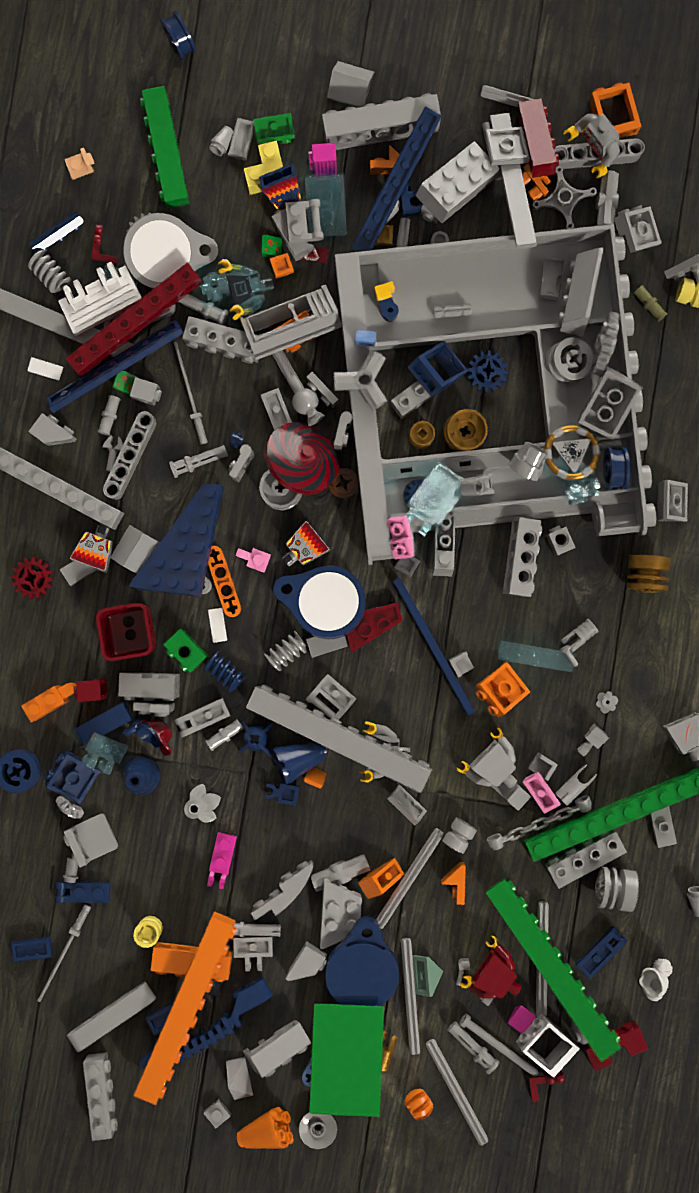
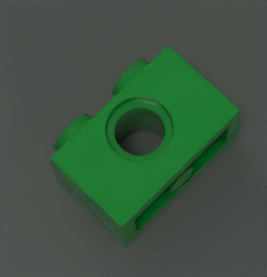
(196, 654)

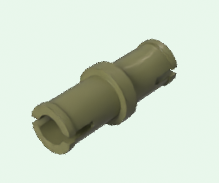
(650, 303)

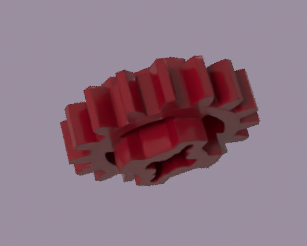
(30, 570)

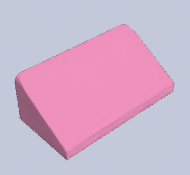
(541, 792)

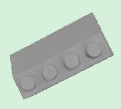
(581, 292)

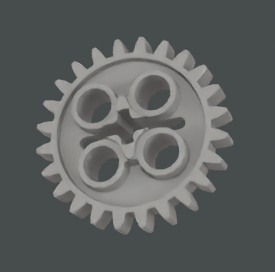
(605, 343)

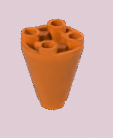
(267, 1131)

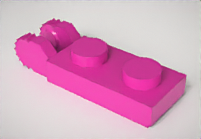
(222, 858)

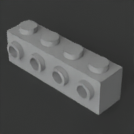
(218, 338)
(585, 858)
(99, 1096)

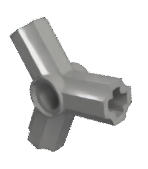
(369, 369)

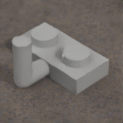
(678, 271)

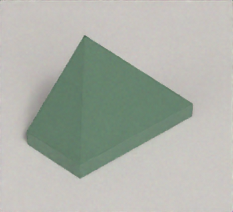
(425, 975)

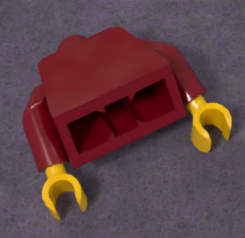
(494, 975)

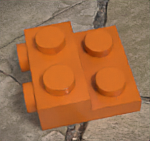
(501, 690)

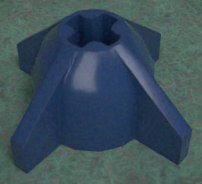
(256, 738)

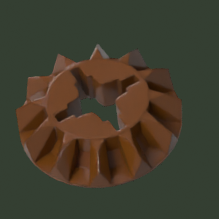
(352, 486)

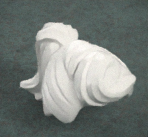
(655, 980)

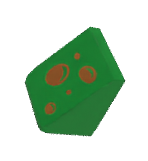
(271, 246)
(124, 382)

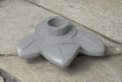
(204, 802)

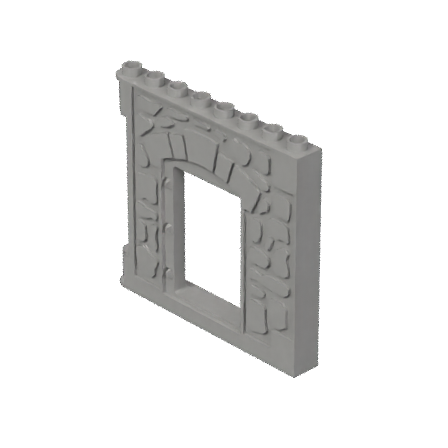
(504, 302)

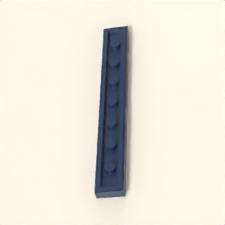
(397, 180)
(114, 366)
(433, 646)

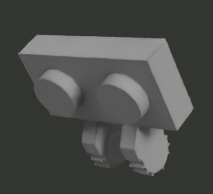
(253, 947)

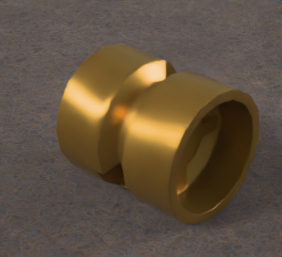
(421, 435)

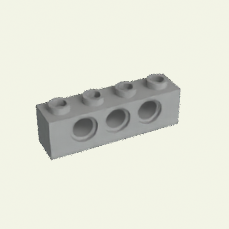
(514, 564)

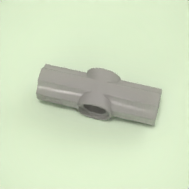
(341, 872)

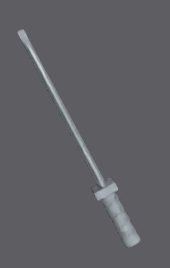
(196, 416)
(74, 931)

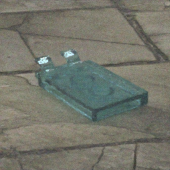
(435, 497)

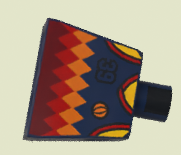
(281, 186)

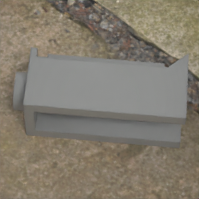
(298, 249)

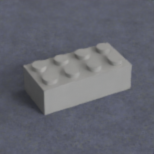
(457, 182)

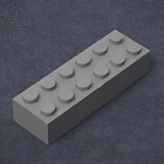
(376, 122)

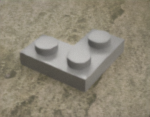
(158, 708)

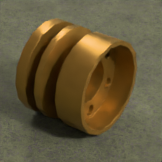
(474, 425)
(648, 573)

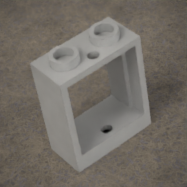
(565, 1049)

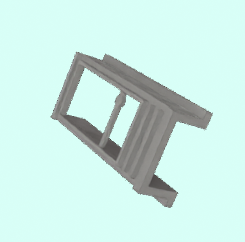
(324, 319)

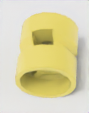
(688, 292)
(148, 931)

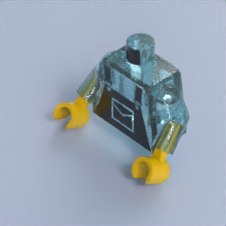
(245, 288)

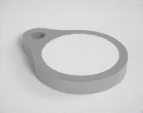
(162, 245)

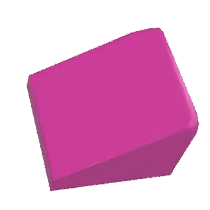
(521, 1019)

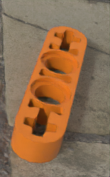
(226, 580)

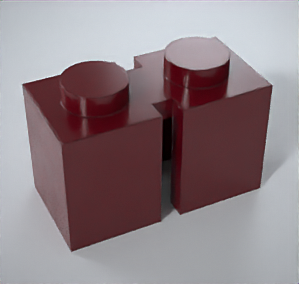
(91, 690)

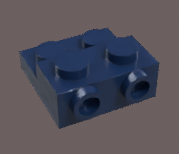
(70, 777)

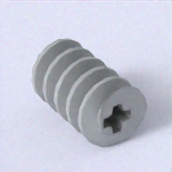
(44, 270)
(286, 651)

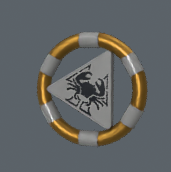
(572, 452)

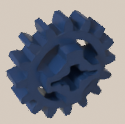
(495, 371)

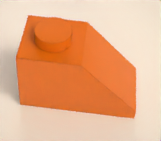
(381, 879)

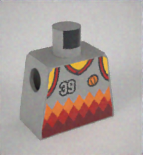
(305, 546)
(94, 550)

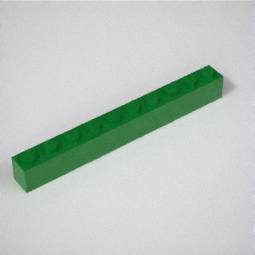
(613, 815)
(553, 970)

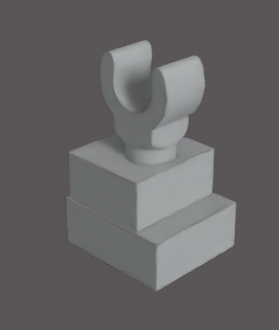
(595, 737)

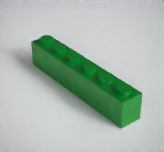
(165, 147)

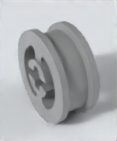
(559, 365)

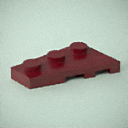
(373, 624)

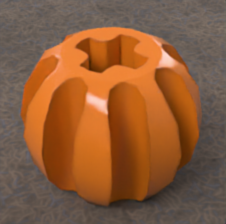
(418, 1104)

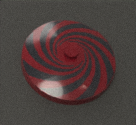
(301, 458)

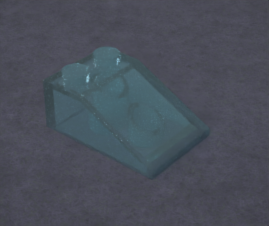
(331, 192)

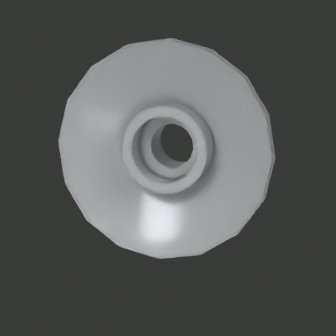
(315, 1137)

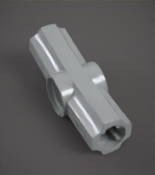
(607, 199)

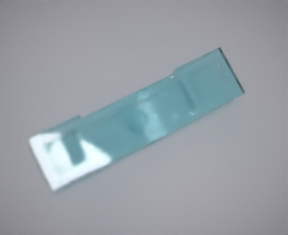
(534, 656)

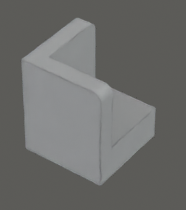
(460, 664)
(543, 766)

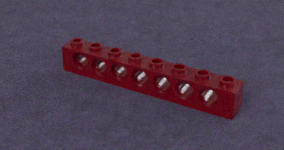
(134, 320)

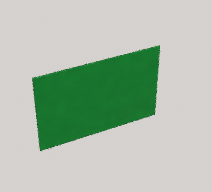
(346, 1060)

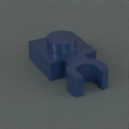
(286, 793)

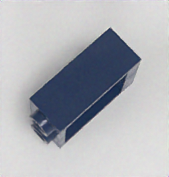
(427, 374)

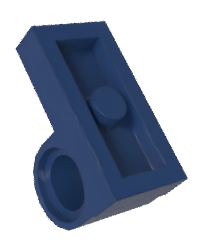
(405, 199)

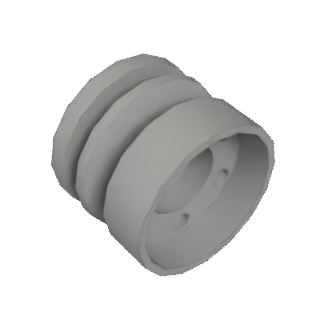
(616, 888)

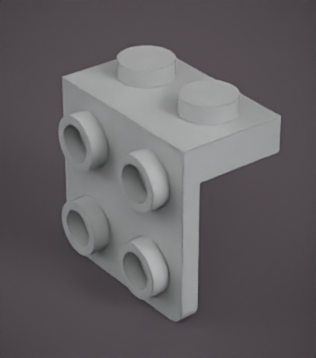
(90, 839)

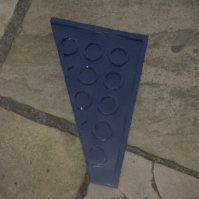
(184, 552)

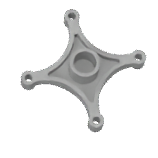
(564, 198)

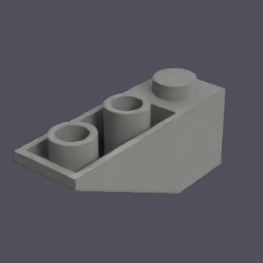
(444, 547)

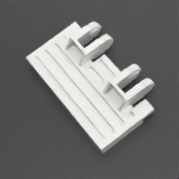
(101, 302)

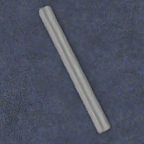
(409, 877)
(541, 984)
(410, 996)
(457, 1092)

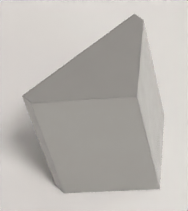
(349, 84)
(672, 501)
(134, 549)

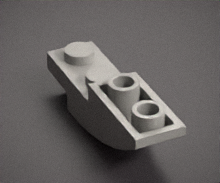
(291, 886)

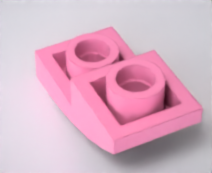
(401, 537)

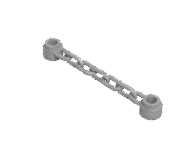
(496, 840)

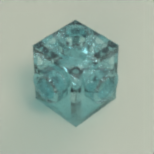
(215, 279)

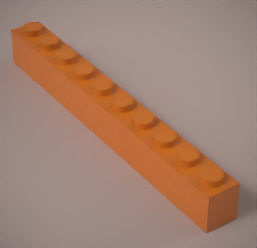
(185, 1007)

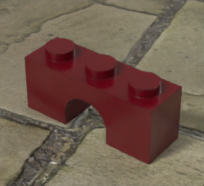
(631, 1039)

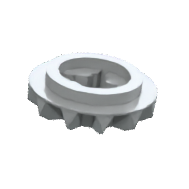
(69, 807)

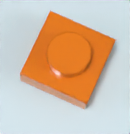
(281, 265)

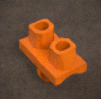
(539, 189)

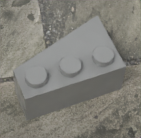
(149, 686)
(278, 1049)

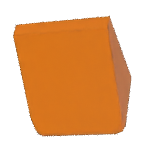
(315, 777)

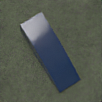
(105, 722)

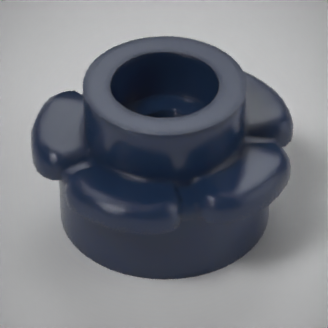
(236, 440)

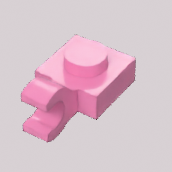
(256, 559)

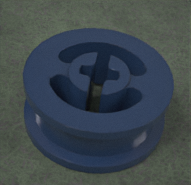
(178, 35)
(616, 468)
(25, 783)

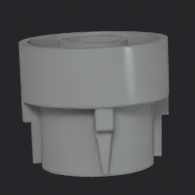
(529, 461)

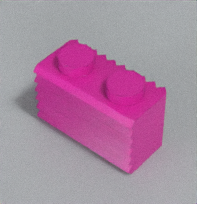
(323, 158)

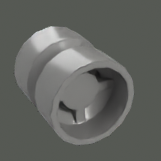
(459, 835)

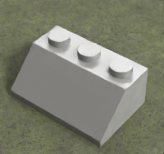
(610, 403)

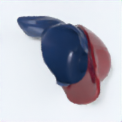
(153, 732)

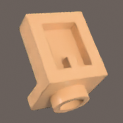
(80, 164)

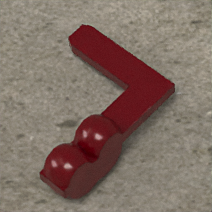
(96, 248)
(547, 1078)

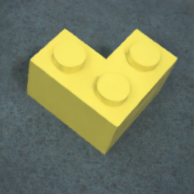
(270, 161)

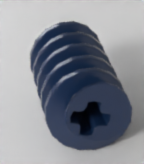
(224, 672)

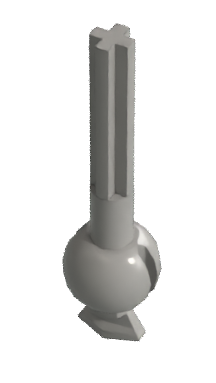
(305, 400)

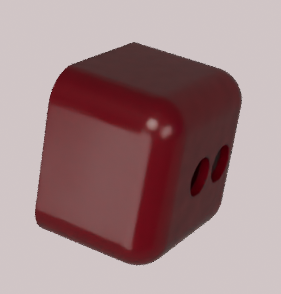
(113, 632)

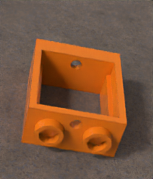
(625, 129)

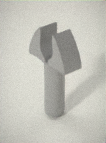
(112, 451)

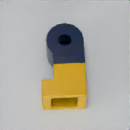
(387, 307)

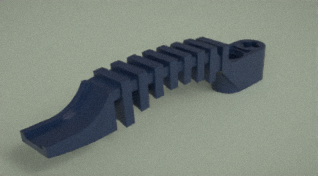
(245, 999)

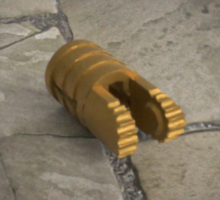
(387, 1052)

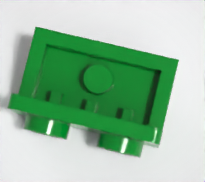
(274, 129)

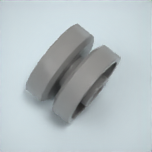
(279, 501)

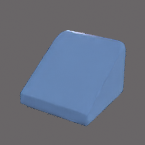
(365, 338)

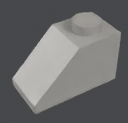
(307, 962)

